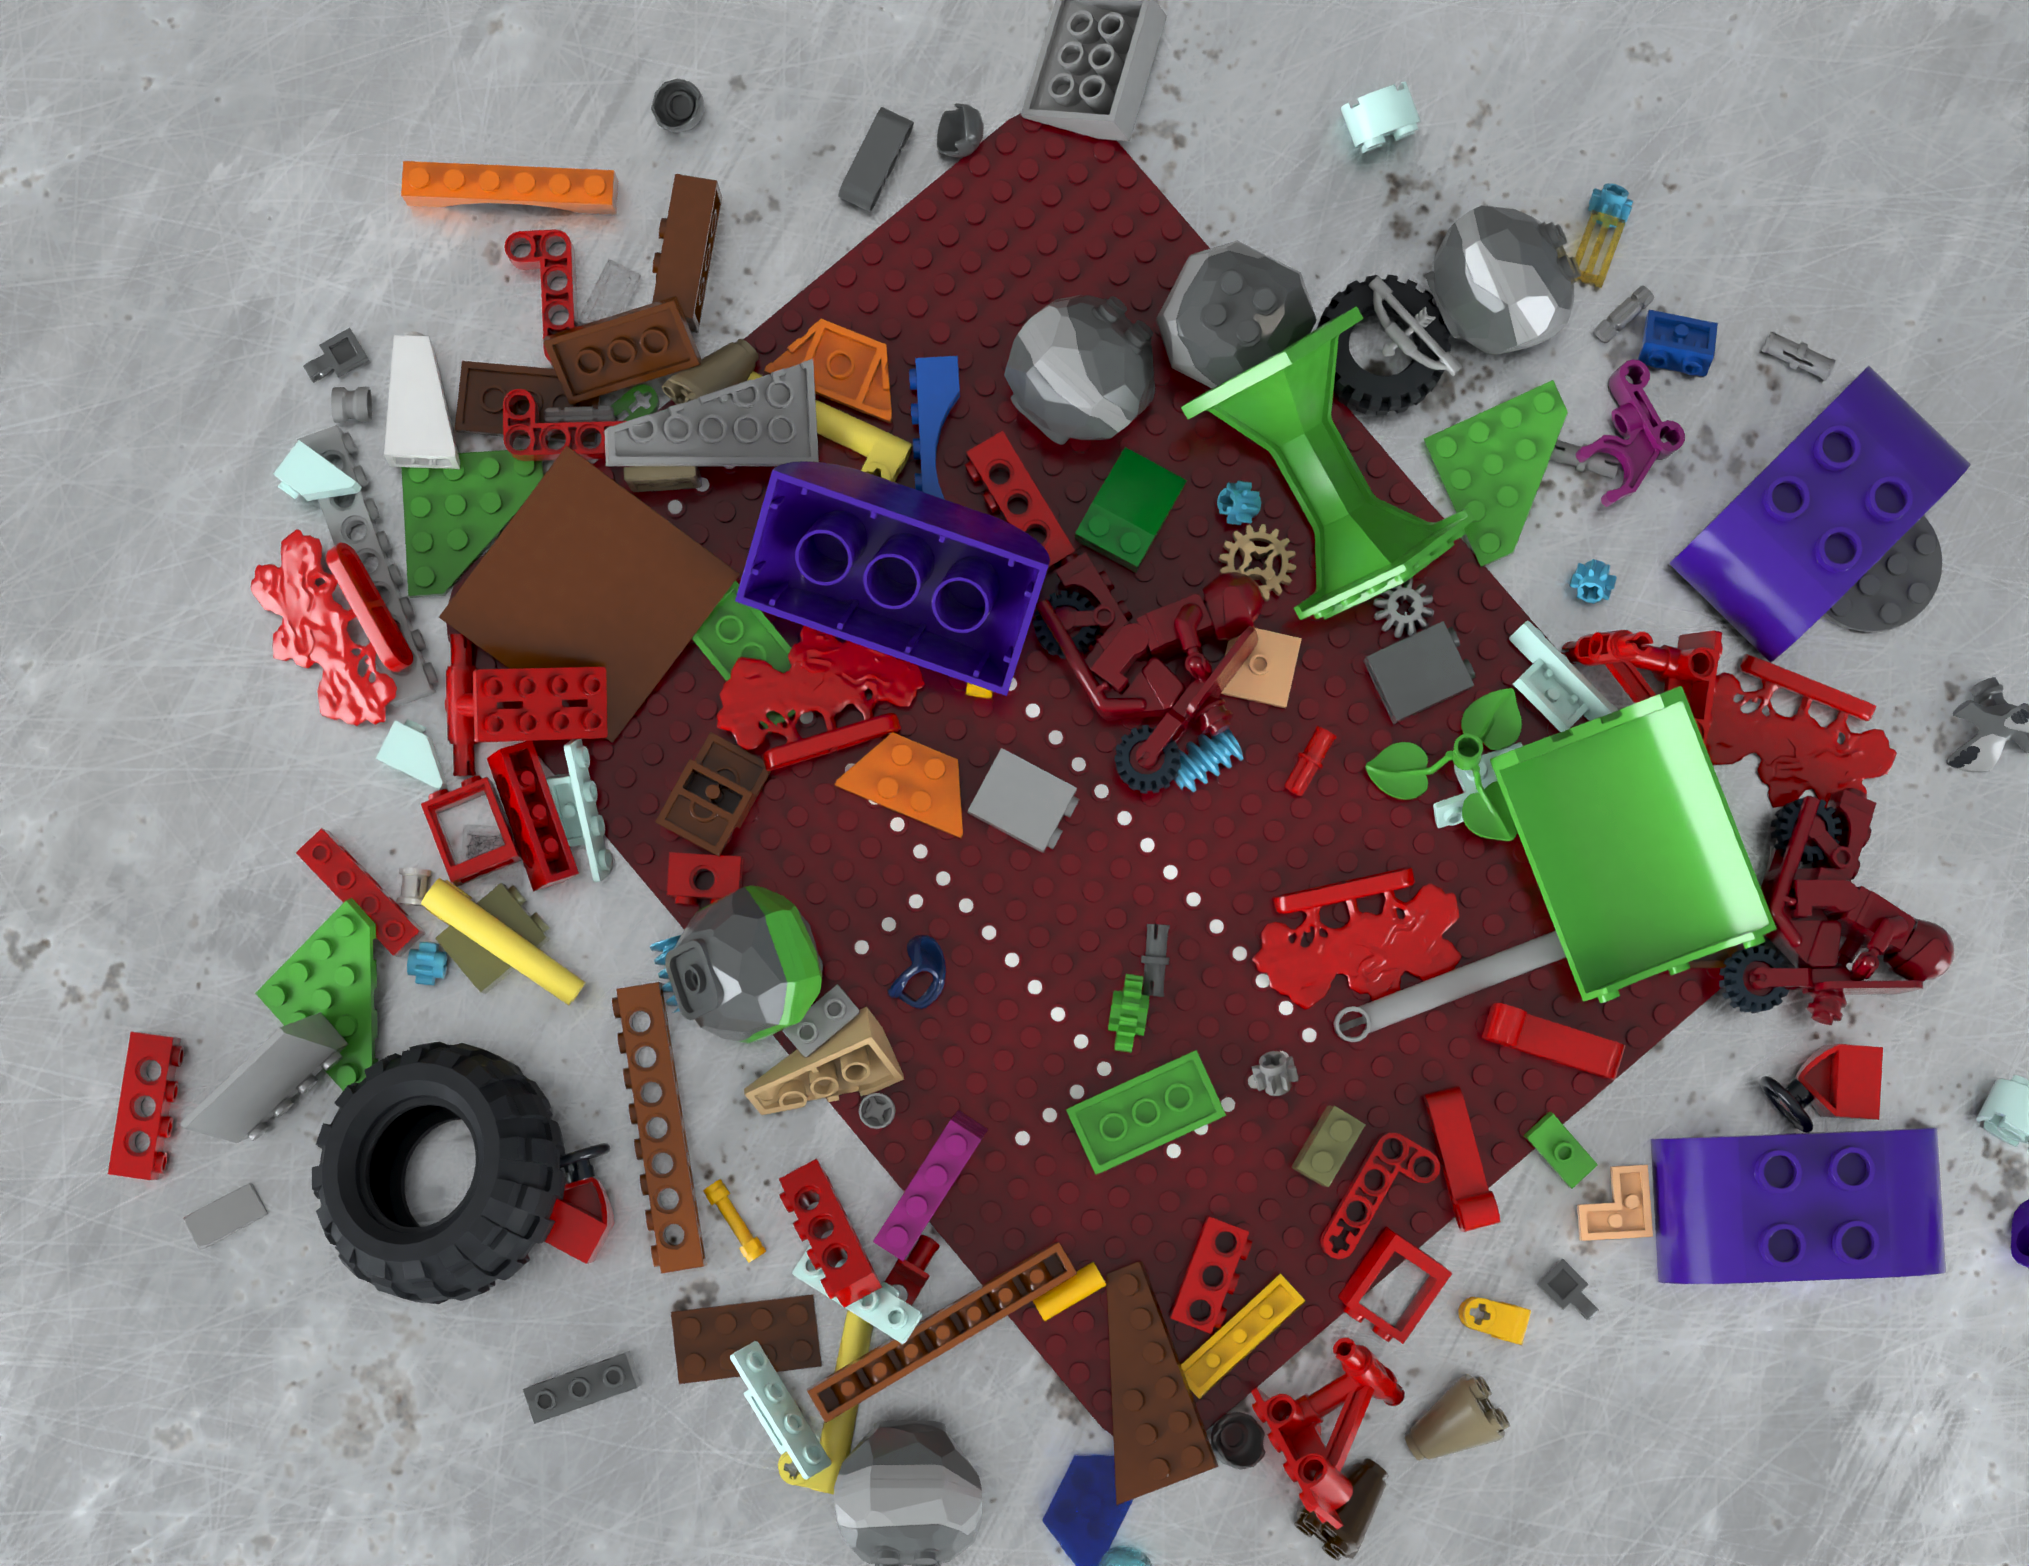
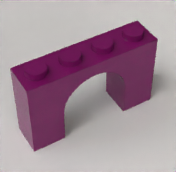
(930, 1185)

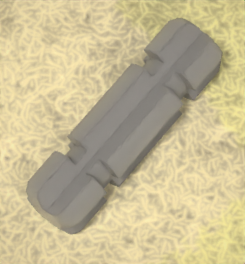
(1624, 314)
(579, 414)

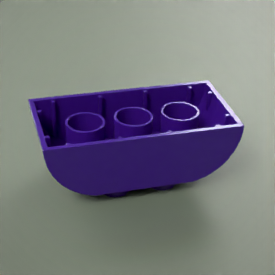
(1820, 514)
(895, 571)
(1798, 1206)

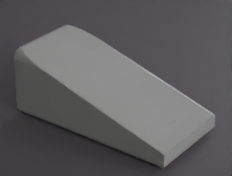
(225, 1216)

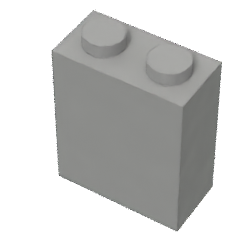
(1024, 801)

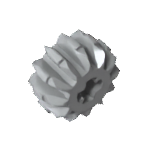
(1416, 608)

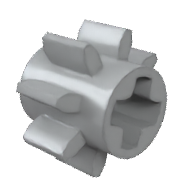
(1275, 1073)

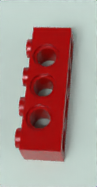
(999, 453)
(532, 815)
(351, 880)
(130, 1121)
(856, 1276)

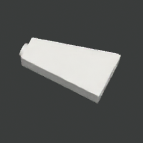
(417, 412)

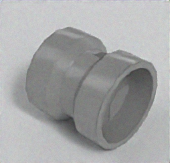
(351, 404)
(877, 1110)

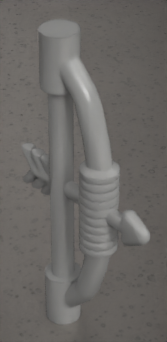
(1417, 324)

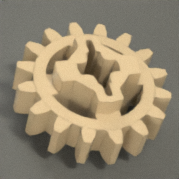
(1248, 549)

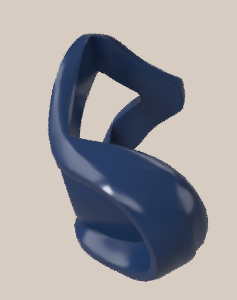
(925, 956)

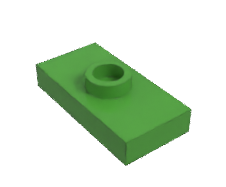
(1560, 1150)

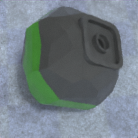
(746, 966)

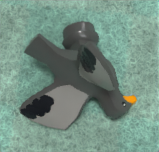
(1996, 724)

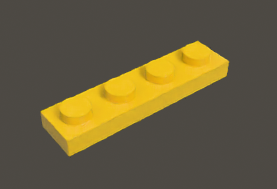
(1241, 1335)

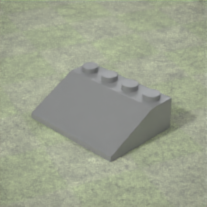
(1095, 66)
(268, 1080)

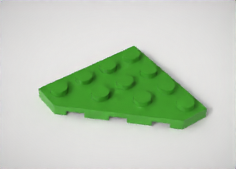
(1498, 464)
(459, 513)
(334, 977)

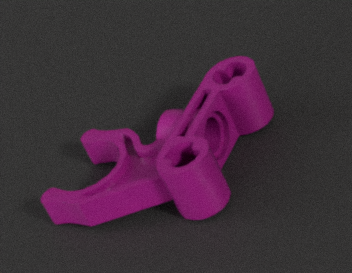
(1639, 426)

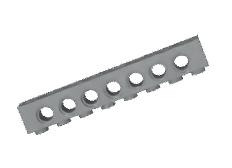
(332, 445)

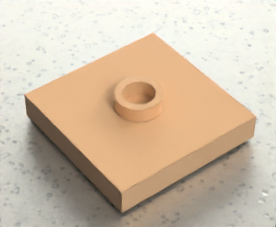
(1267, 671)

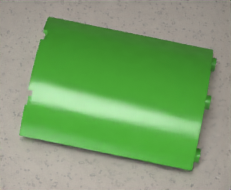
(1633, 845)

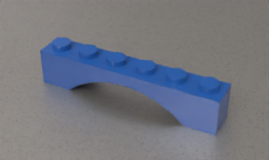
(937, 393)

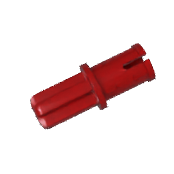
(1310, 761)

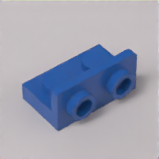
(1678, 343)

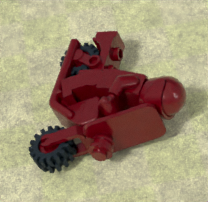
(1126, 666)
(1822, 904)

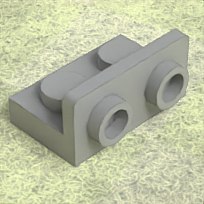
(822, 1021)

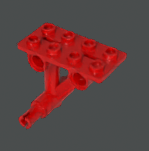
(1689, 665)
(518, 704)
(1298, 1429)

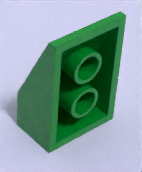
(1129, 510)

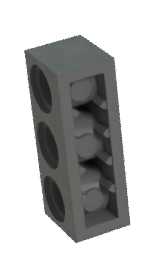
(582, 1387)

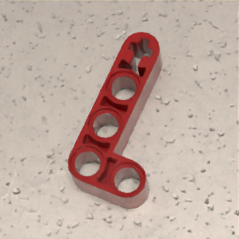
(550, 268)
(541, 432)
(1552, 1041)
(1460, 1160)
(1372, 1198)

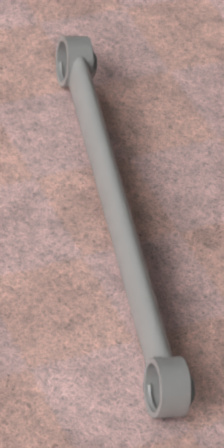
(1452, 985)

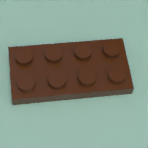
(622, 350)
(486, 385)
(709, 1336)

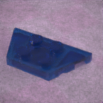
(1085, 1509)

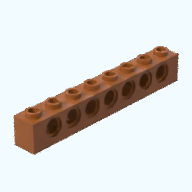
(690, 1251)
(942, 1331)

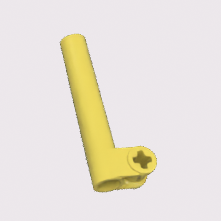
(884, 451)
(466, 916)
(838, 1432)

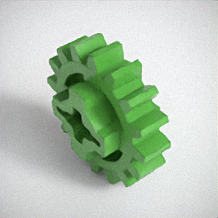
(1128, 1013)

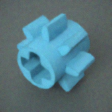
(1611, 201)
(1239, 502)
(1593, 581)
(427, 963)

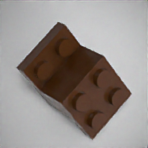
(714, 794)

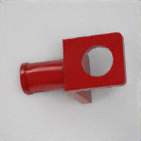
(911, 1271)

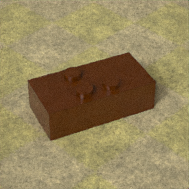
(688, 245)

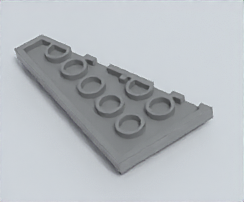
(741, 425)

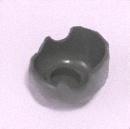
(678, 105)
(960, 131)
(1238, 1440)

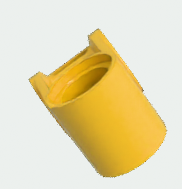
(1499, 1319)

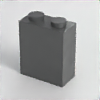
(1420, 672)

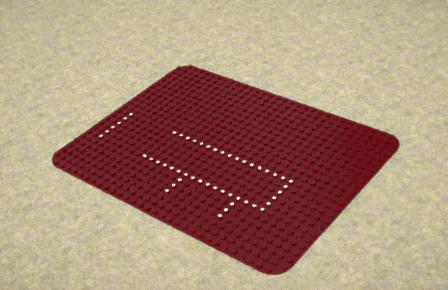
(1051, 934)

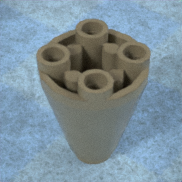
(716, 371)
(1458, 1421)

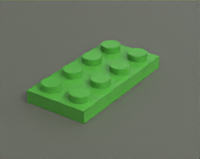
(738, 632)
(1146, 1112)

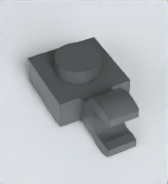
(340, 353)
(1566, 1287)

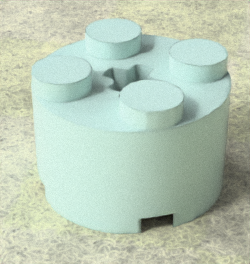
(1381, 116)
(2007, 1110)

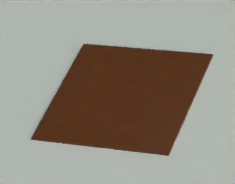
(590, 583)

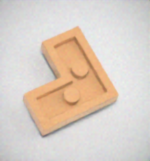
(1628, 1212)

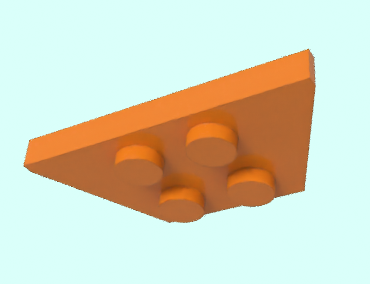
(846, 367)
(909, 781)

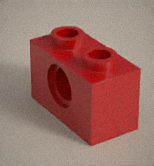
(686, 866)

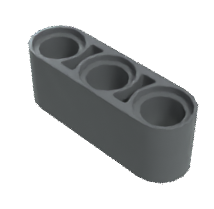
(876, 159)

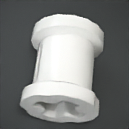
(413, 886)

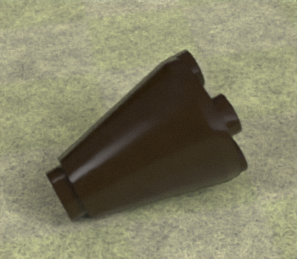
(1368, 1486)

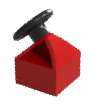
(1836, 1081)
(585, 1212)

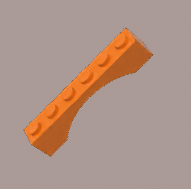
(560, 188)

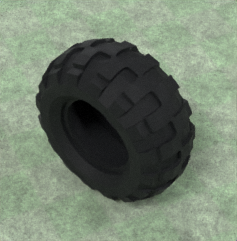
(368, 1158)

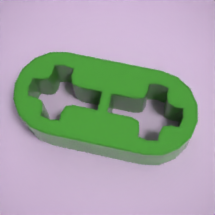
(628, 401)

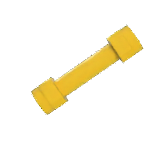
(718, 1194)

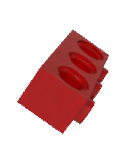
(1206, 1255)

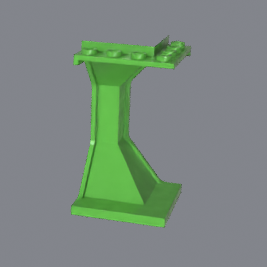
(1359, 539)

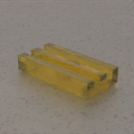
(1587, 276)

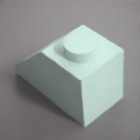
(312, 475)
(412, 753)

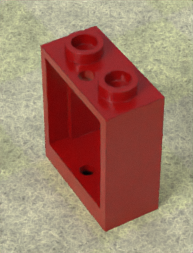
(484, 863)
(1368, 1271)

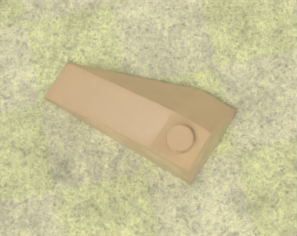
(847, 1063)

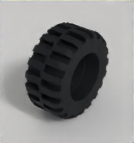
(1394, 391)

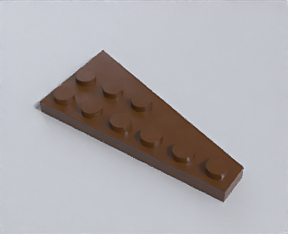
(1153, 1410)

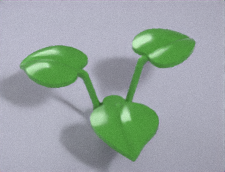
(1488, 720)

